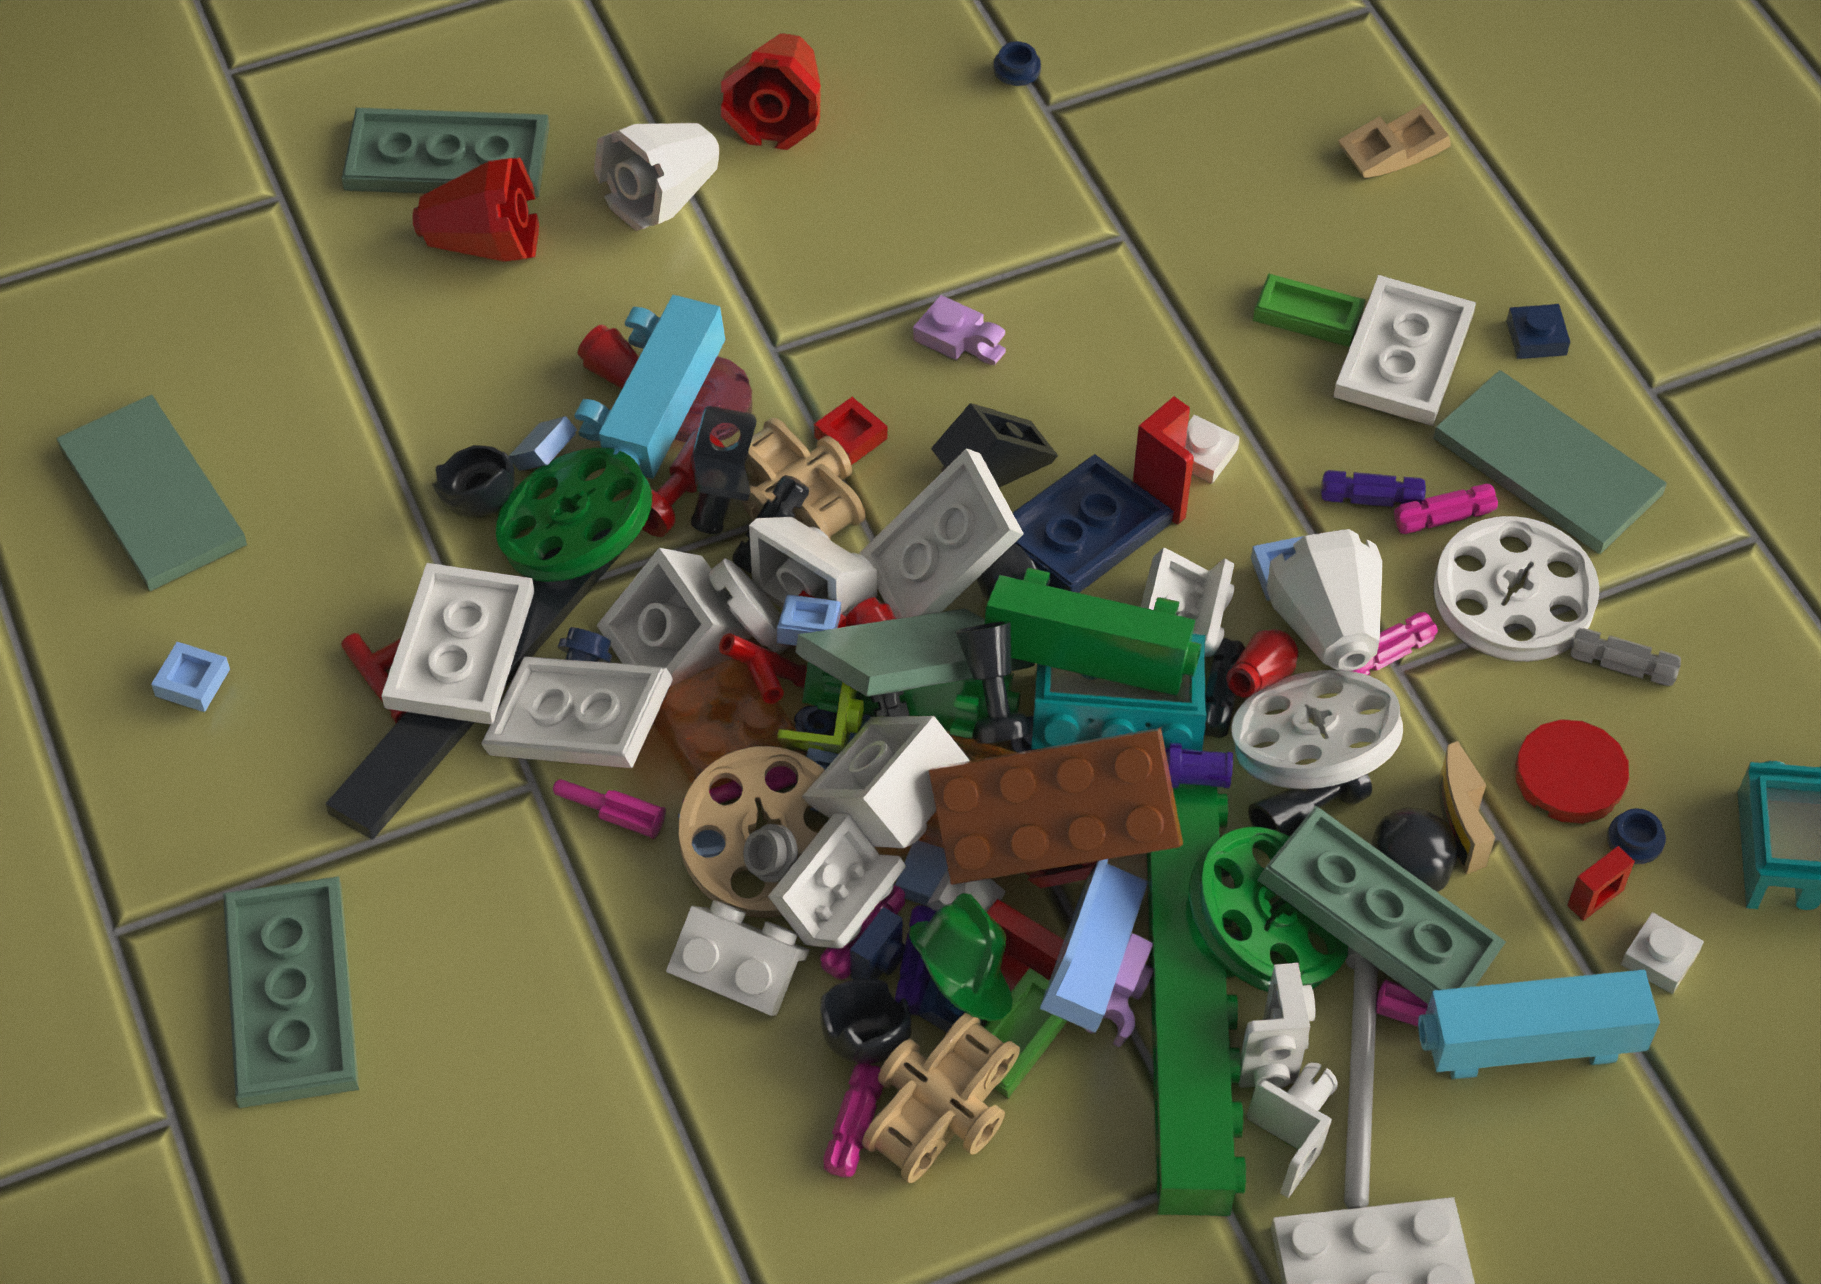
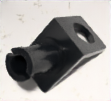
(720, 470)

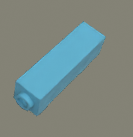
(662, 384)
(1539, 1022)

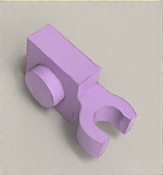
(956, 328)
(1132, 982)

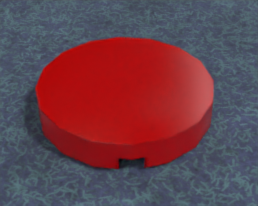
(1572, 771)

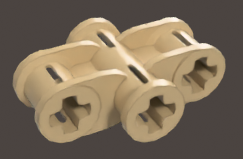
(780, 453)
(940, 1097)

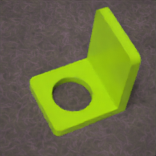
(848, 721)

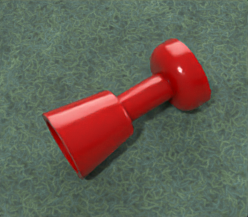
(682, 480)

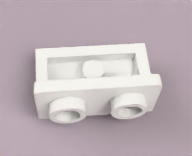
(1200, 592)
(835, 884)
(736, 957)
(1277, 1043)

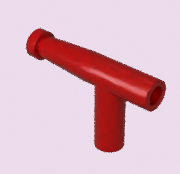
(372, 665)
(763, 666)

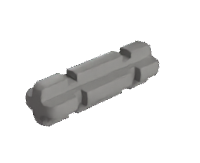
(1626, 657)

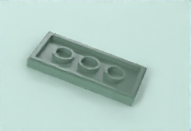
(431, 147)
(1550, 461)
(151, 492)
(895, 652)
(1379, 908)
(289, 992)

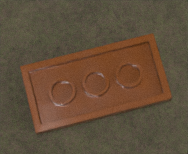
(1056, 806)

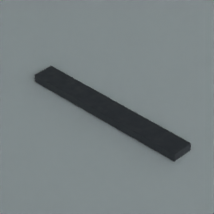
(422, 741)

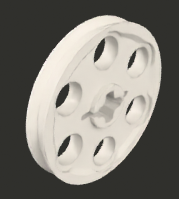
(1527, 606)
(1334, 716)

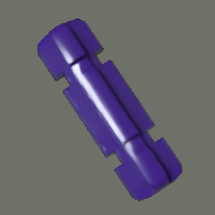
(1371, 488)
(913, 971)

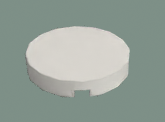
(748, 604)

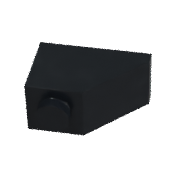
(1006, 443)

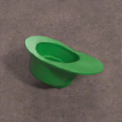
(965, 957)

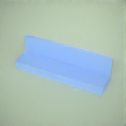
(1094, 946)

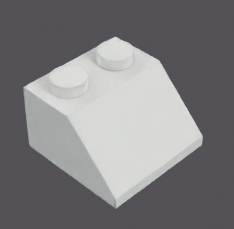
(799, 558)
(671, 617)
(886, 778)

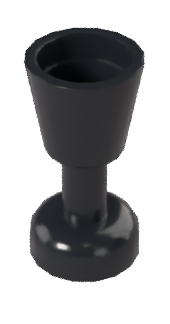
(989, 659)
(1289, 808)

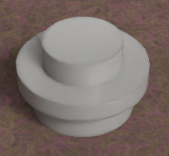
(770, 852)

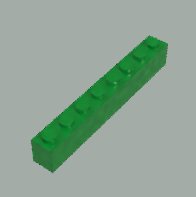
(1191, 1028)

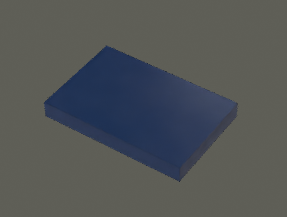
(1088, 524)

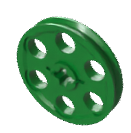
(574, 514)
(1250, 910)

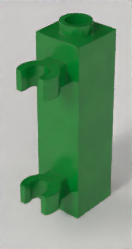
(1095, 633)
(954, 704)

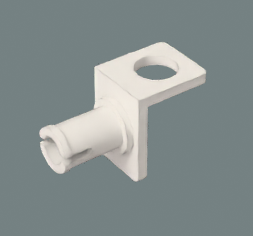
(1295, 1118)

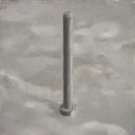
(1361, 1081)

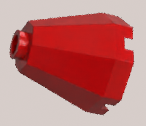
(773, 93)
(482, 213)

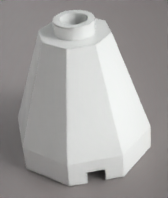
(654, 169)
(1331, 596)

